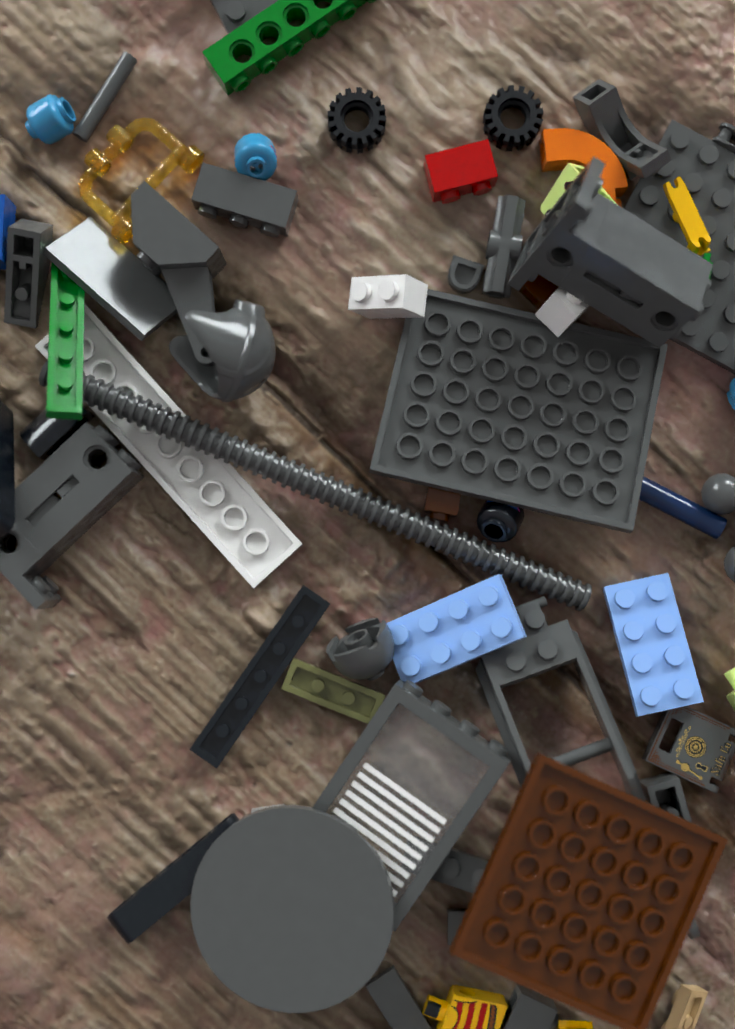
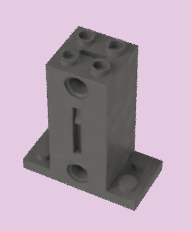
(615, 262)
(61, 505)

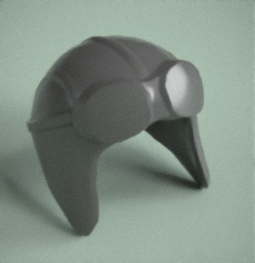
(237, 343)

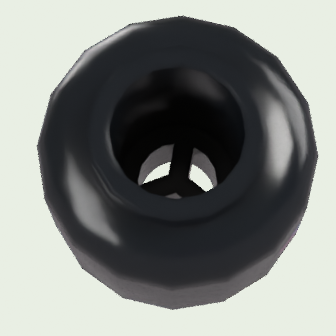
(499, 521)

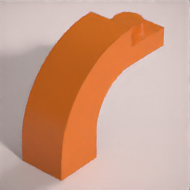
(577, 147)

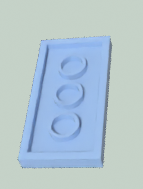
(455, 630)
(652, 645)

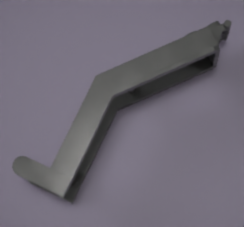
(538, 653)

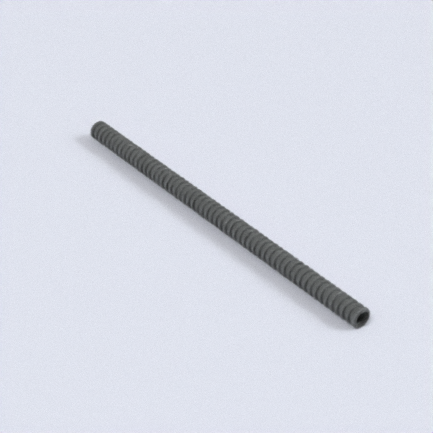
(331, 491)

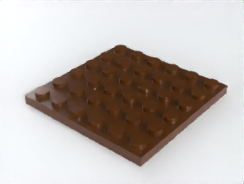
(588, 895)

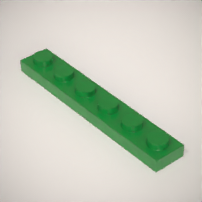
(65, 348)

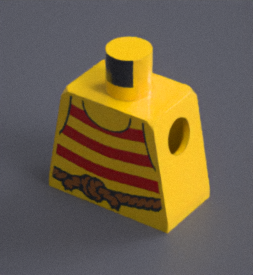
(466, 1009)

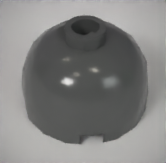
(363, 651)

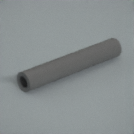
(105, 96)

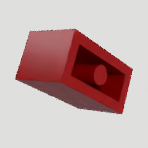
(460, 171)

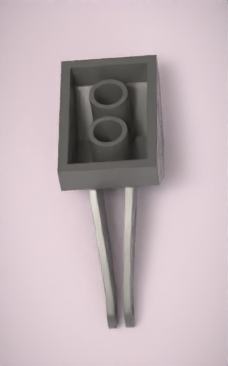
(180, 253)

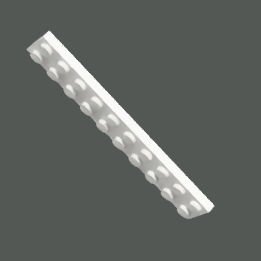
(202, 486)

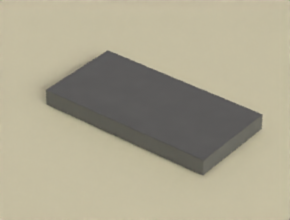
(113, 277)

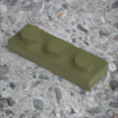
(332, 691)

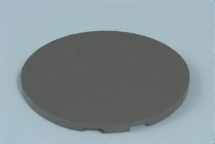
(292, 909)

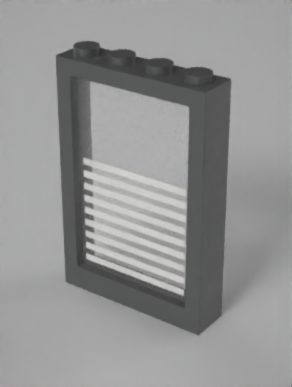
(413, 786)

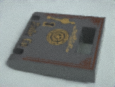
(698, 750)

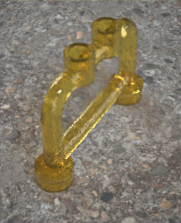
(121, 140)

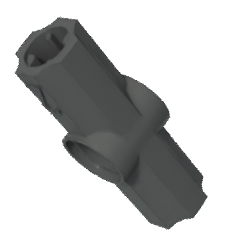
(503, 246)

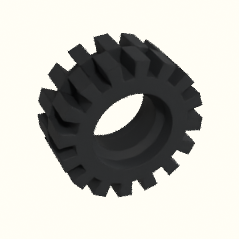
(512, 99)
(348, 103)

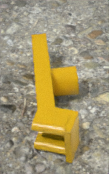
(687, 216)

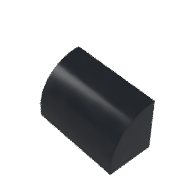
(48, 434)

